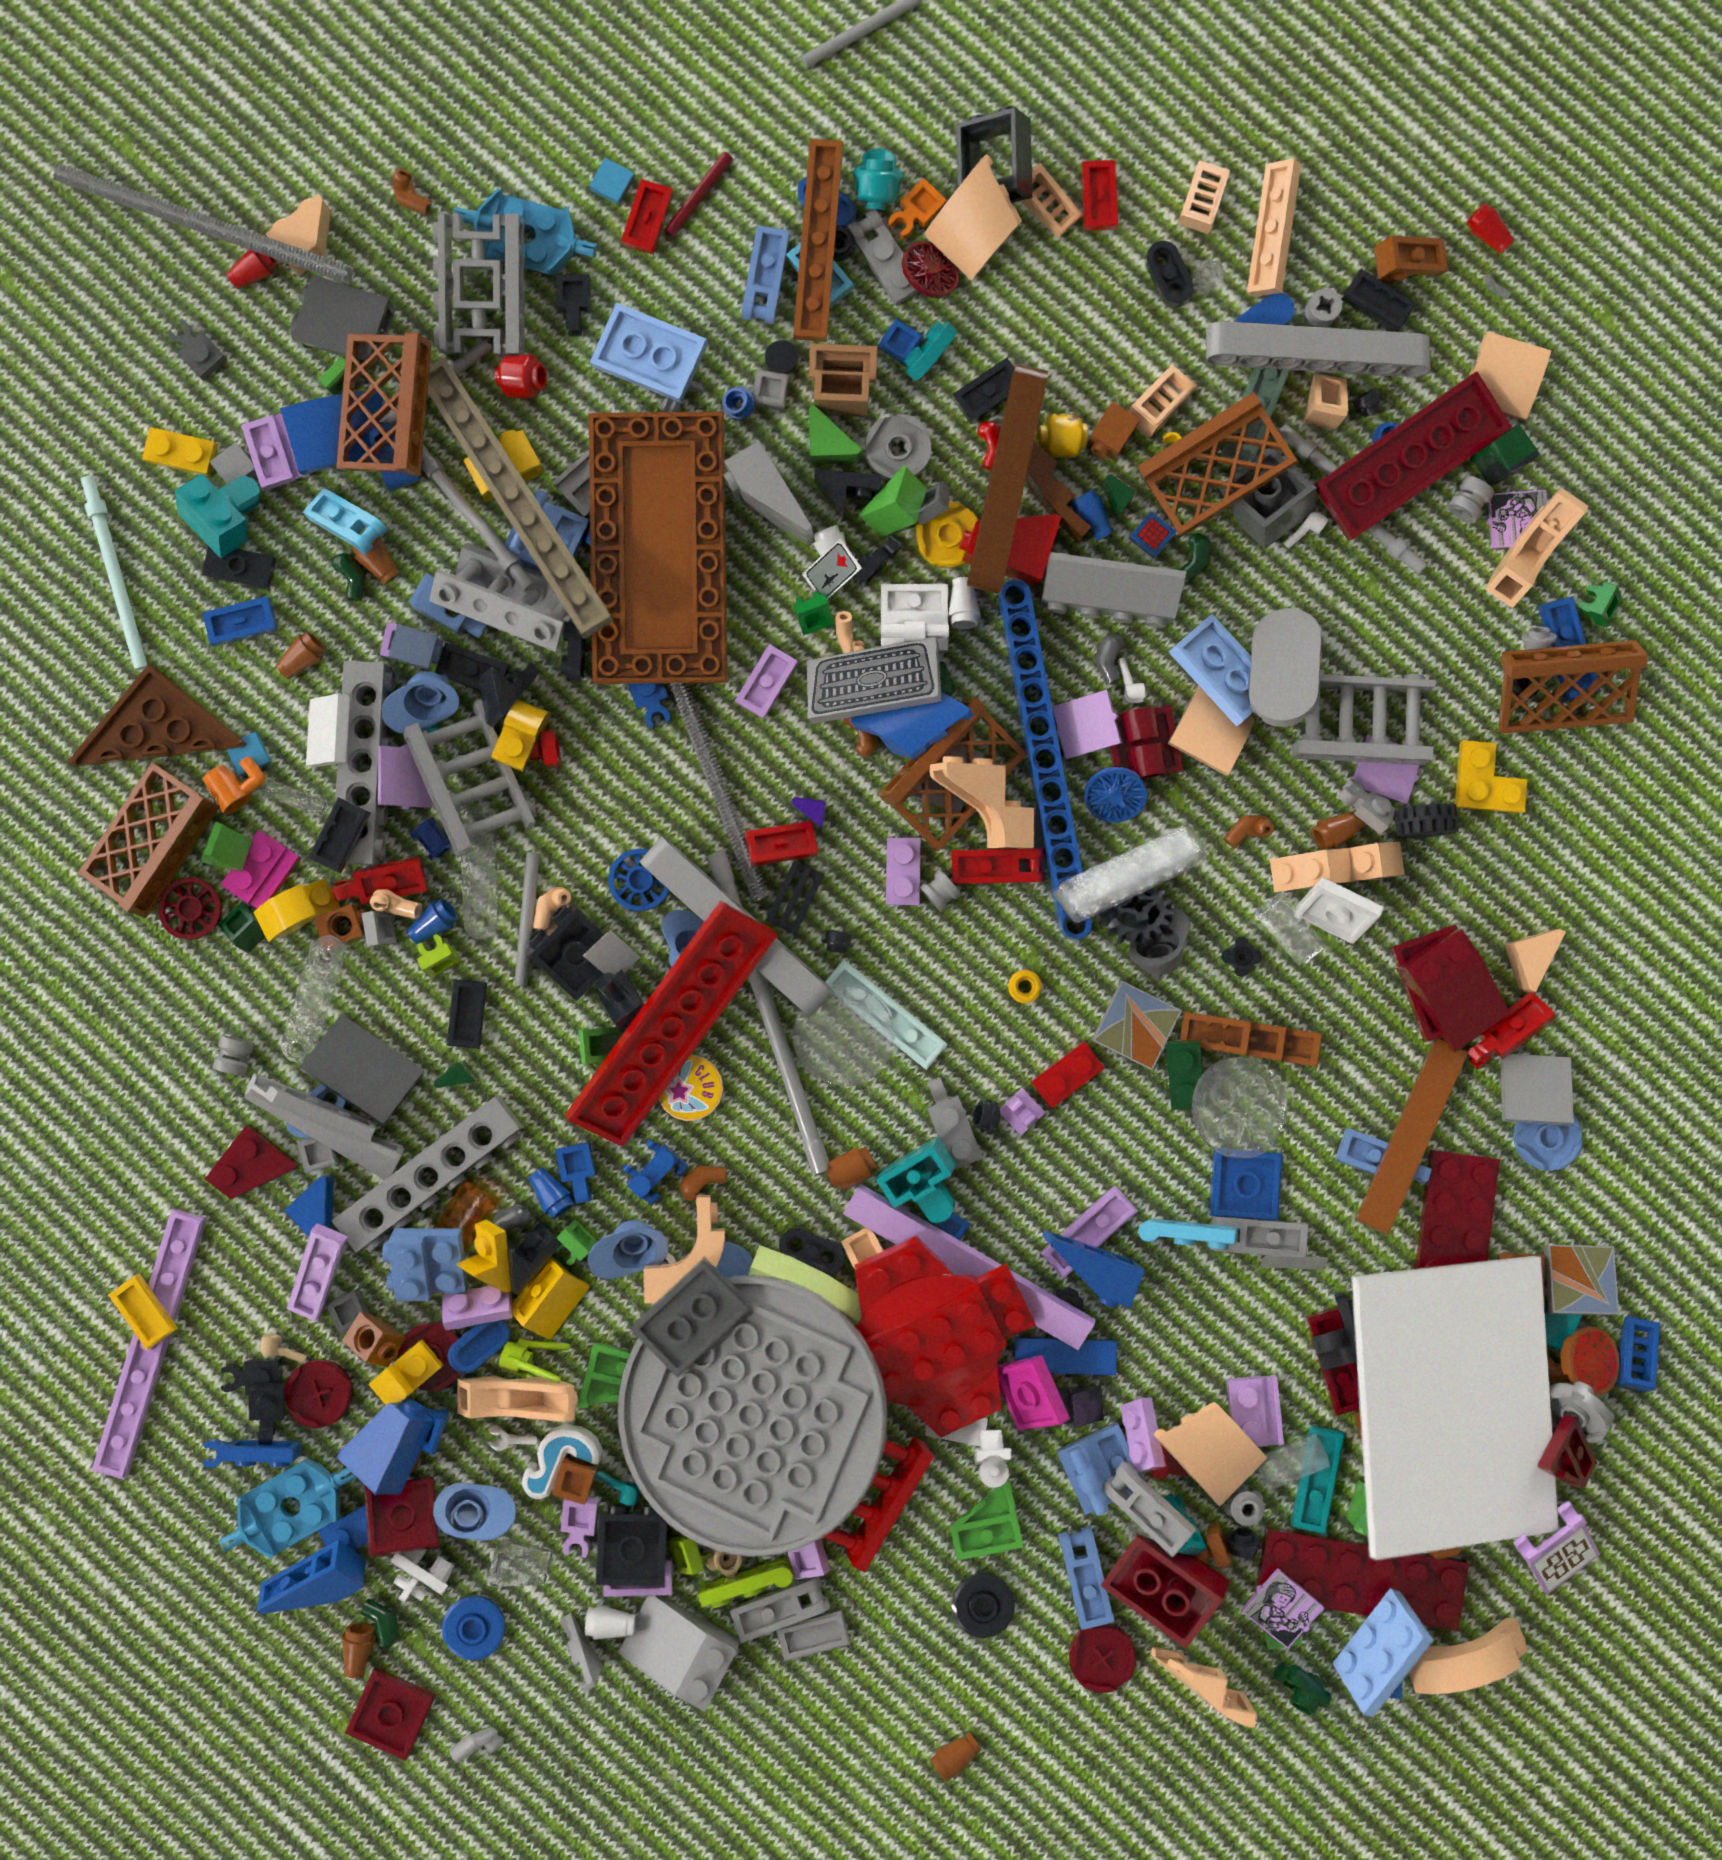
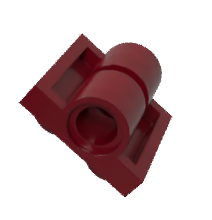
(1145, 742)

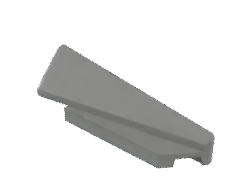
(327, 1123)

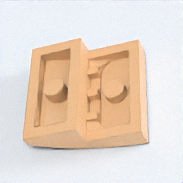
(1511, 372)

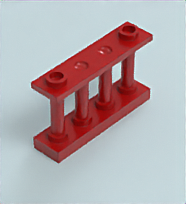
(894, 1495)

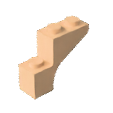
(984, 789)
(1338, 866)
(516, 1398)

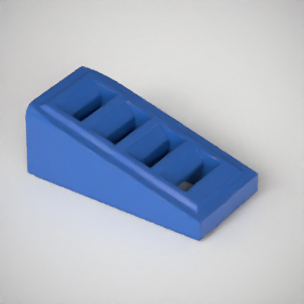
(1648, 1370)

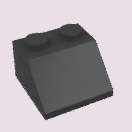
(1274, 506)

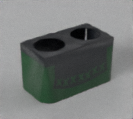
(1505, 455)

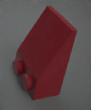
(1454, 988)
(1167, 1591)

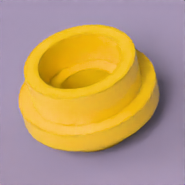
(1032, 978)

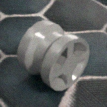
(1317, 315)
(940, 891)

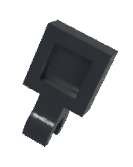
(573, 297)
(266, 1405)

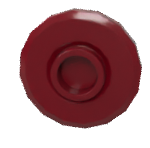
(929, 270)

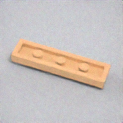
(1274, 228)

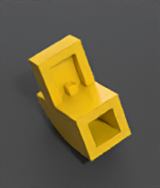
(520, 734)
(295, 908)

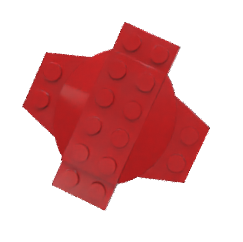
(938, 1332)

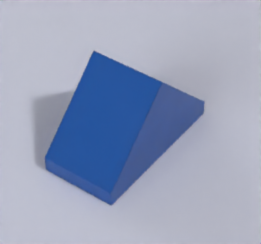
(314, 1205)

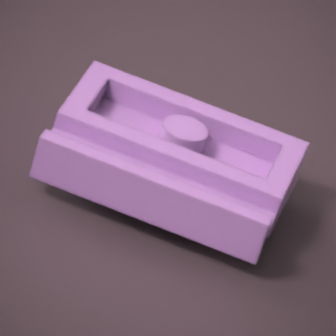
(271, 452)
(1256, 1408)

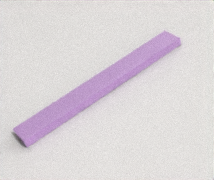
(899, 1225)
(142, 1365)

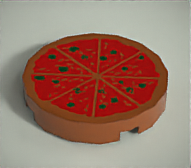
(1591, 1358)

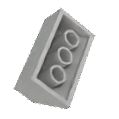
(1111, 589)

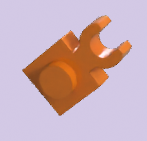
(919, 206)

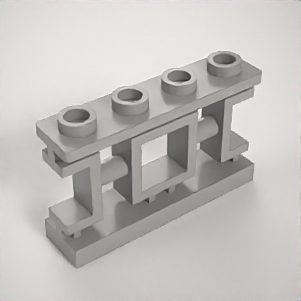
(507, 285)

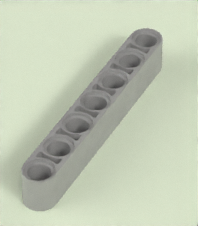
(1317, 349)
(703, 895)

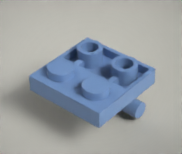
(568, 525)
(1092, 1462)

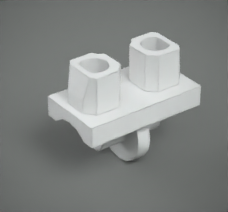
(992, 1458)
(435, 1578)

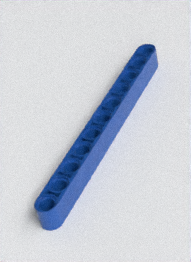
(1035, 744)

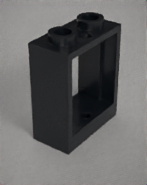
(984, 127)

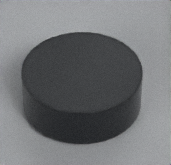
(781, 357)

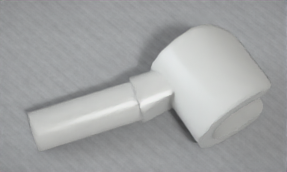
(1314, 522)
(1132, 692)
(508, 1439)

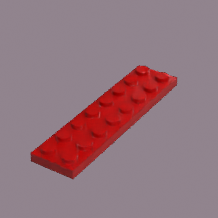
(671, 1024)

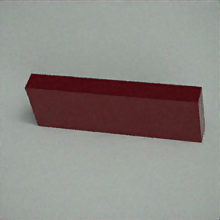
(1341, 1381)

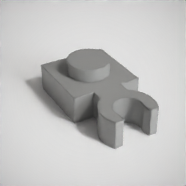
(1369, 806)

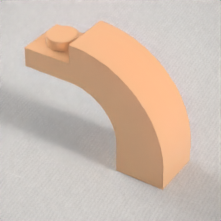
(1533, 547)
(709, 1243)
(1471, 1663)

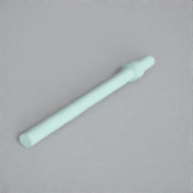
(97, 511)

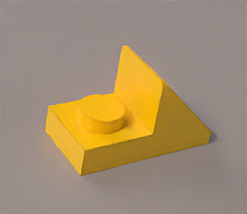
(492, 1261)
(406, 1374)

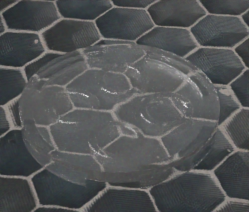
(845, 1037)
(1239, 1107)

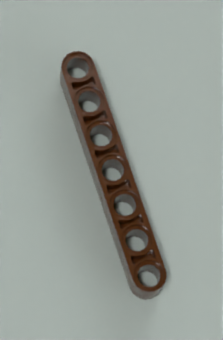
(1007, 478)

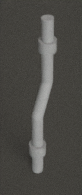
(1395, 546)
(506, 559)

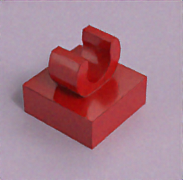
(548, 750)

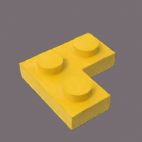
(1478, 786)

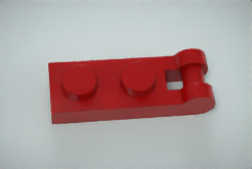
(996, 866)

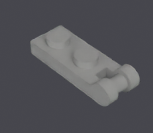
(882, 256)
(1266, 1236)
(1148, 1508)
(778, 1609)

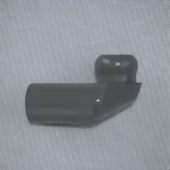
(1105, 657)
(512, 1217)

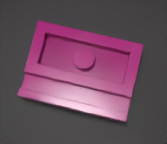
(263, 872)

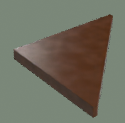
(154, 722)

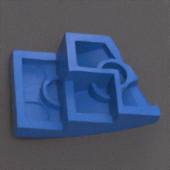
(315, 430)
(913, 728)

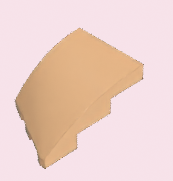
(974, 221)
(1210, 734)
(1213, 1451)
(1209, 1685)

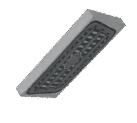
(873, 680)

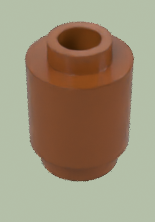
(851, 1168)

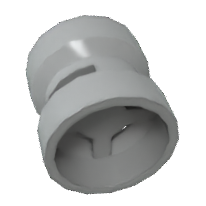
(1471, 499)
(236, 1048)

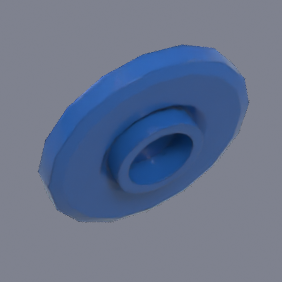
(1115, 794)
(473, 1627)

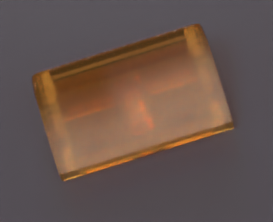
(467, 1207)

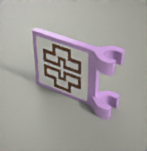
(1561, 1553)

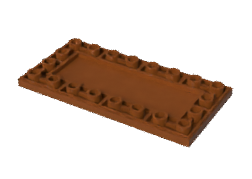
(659, 546)

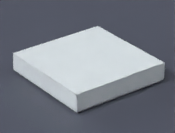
(328, 730)
(1338, 910)

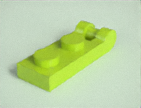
(747, 1582)

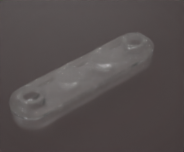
(480, 879)
(313, 998)

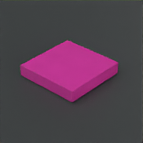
(1031, 1394)

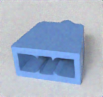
(437, 613)

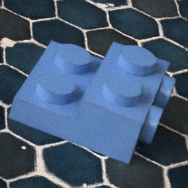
(424, 1263)

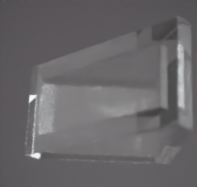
(519, 1564)

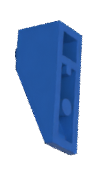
(1106, 1273)
(314, 1581)

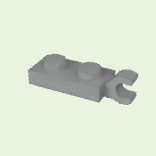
(952, 1125)

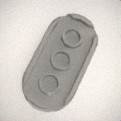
(1285, 667)

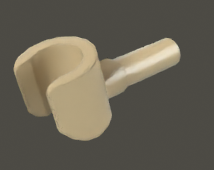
(271, 1347)

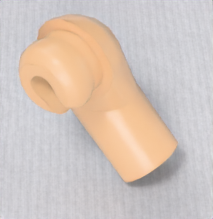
(844, 633)
(391, 903)
(548, 904)

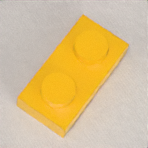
(179, 451)

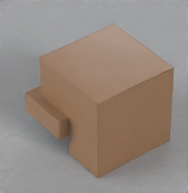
(842, 378)

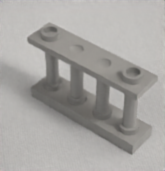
(495, 598)
(1378, 749)
(449, 804)

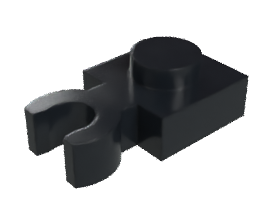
(874, 563)
(254, 1372)

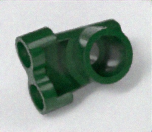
(1307, 1688)

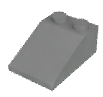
(764, 491)
(680, 1650)

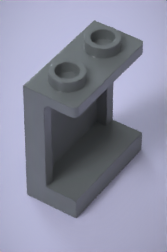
(336, 310)

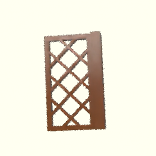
(410, 399)
(1197, 445)
(1576, 661)
(918, 769)
(165, 853)

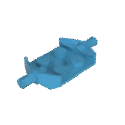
(553, 227)
(267, 1524)

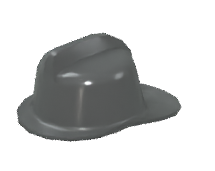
(1163, 956)

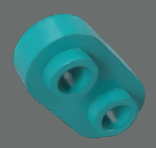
(922, 358)

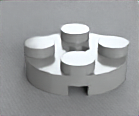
(894, 429)
(1580, 1402)

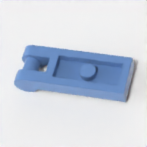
(765, 273)
(1085, 1579)

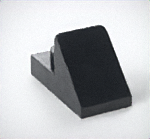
(837, 484)
(501, 692)
(531, 1255)
(1082, 1404)

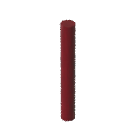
(698, 194)

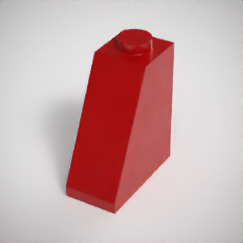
(1029, 547)

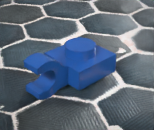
(576, 1165)

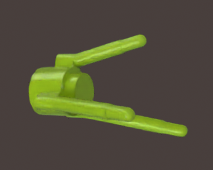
(518, 1359)

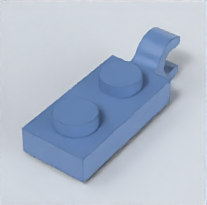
(1366, 1153)

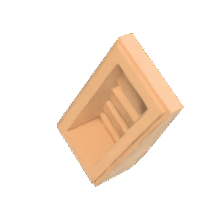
(1055, 193)
(1196, 220)
(1150, 418)

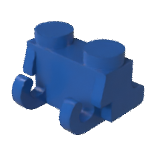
(654, 1171)

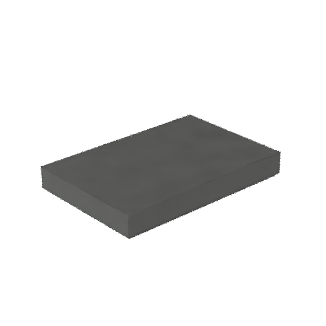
(362, 1070)
(691, 1317)

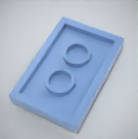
(649, 352)
(1218, 667)
(1382, 1652)

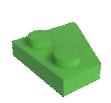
(603, 1375)
(988, 1526)

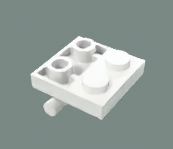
(914, 613)

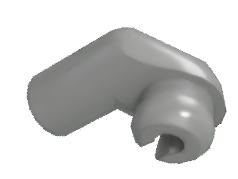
(471, 1743)

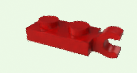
(400, 877)
(1524, 1021)

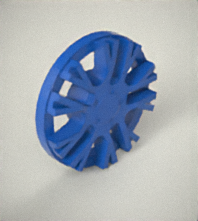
(637, 880)

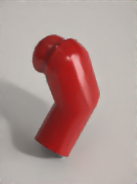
(989, 432)

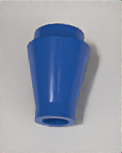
(1092, 511)
(434, 920)
(551, 1194)

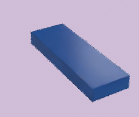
(1564, 621)
(1092, 1358)

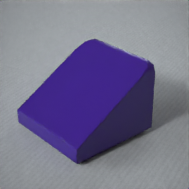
(811, 809)

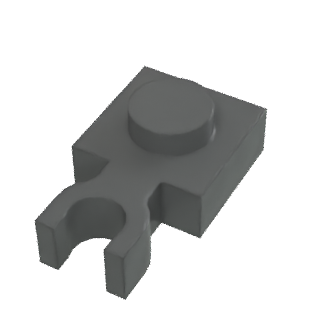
(198, 351)

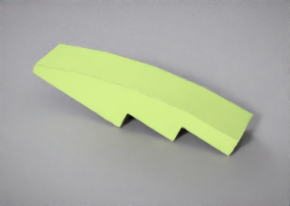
(780, 1266)

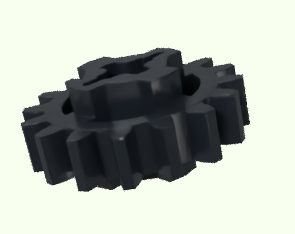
(1134, 915)

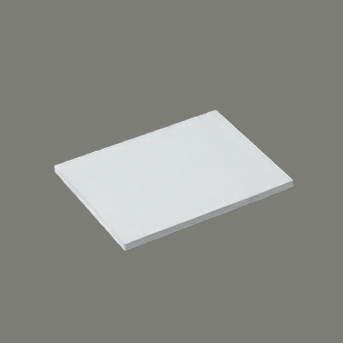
(1454, 1405)

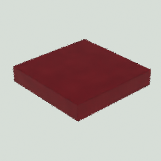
(402, 1520)
(390, 1713)

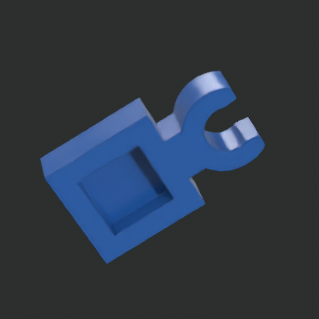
(650, 696)

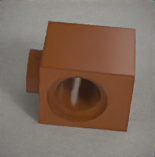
(1112, 432)
(328, 924)
(373, 1339)
(575, 1479)

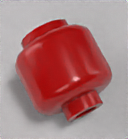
(521, 376)

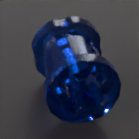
(431, 839)

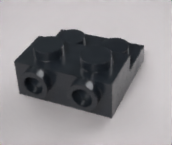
(562, 947)
(632, 1548)

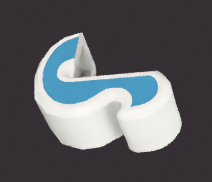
(564, 1439)

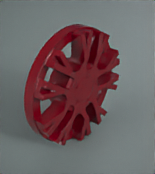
(190, 908)

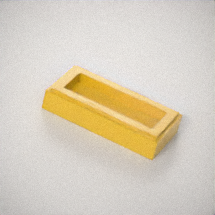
(143, 1311)

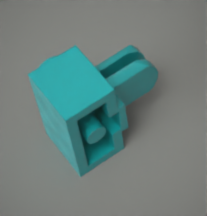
(218, 513)
(921, 1178)

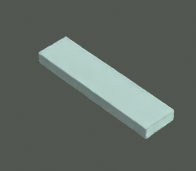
(909, 1032)

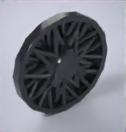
(983, 1605)

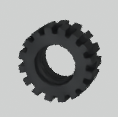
(1426, 821)

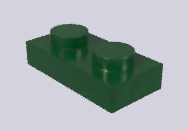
(1184, 1071)

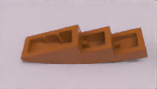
(1252, 1039)

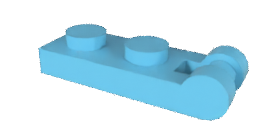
(345, 520)
(1186, 1232)

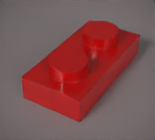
(1099, 195)
(647, 217)
(781, 843)
(1067, 1074)

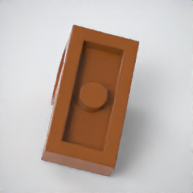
(1407, 256)

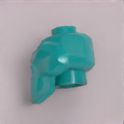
(877, 179)

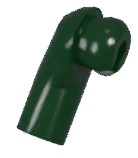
(385, 1623)

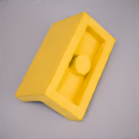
(548, 1299)

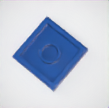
(1246, 1186)

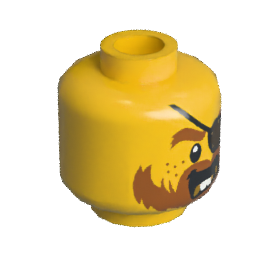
(1062, 435)

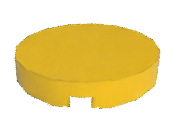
(941, 544)

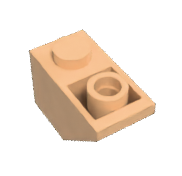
(304, 228)

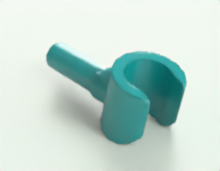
(629, 1490)

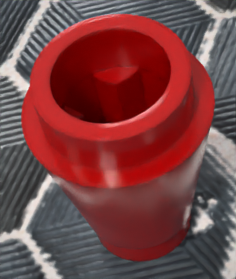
(1490, 228)
(251, 268)

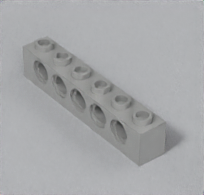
(357, 680)
(356, 1220)

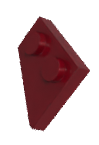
(249, 1164)
(1568, 1454)

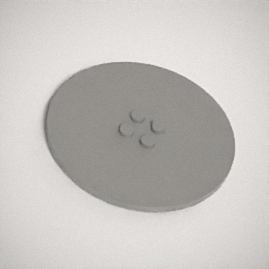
(764, 1430)

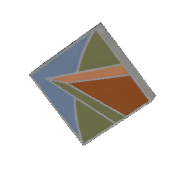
(1136, 1025)
(1581, 1280)

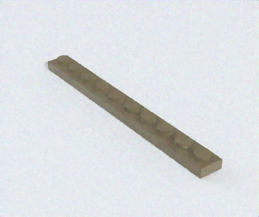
(516, 500)

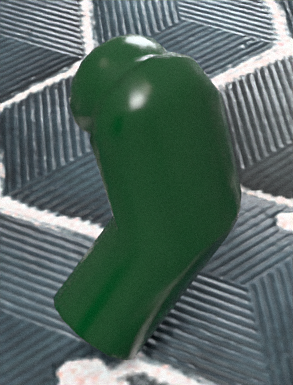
(1200, 558)
(353, 572)

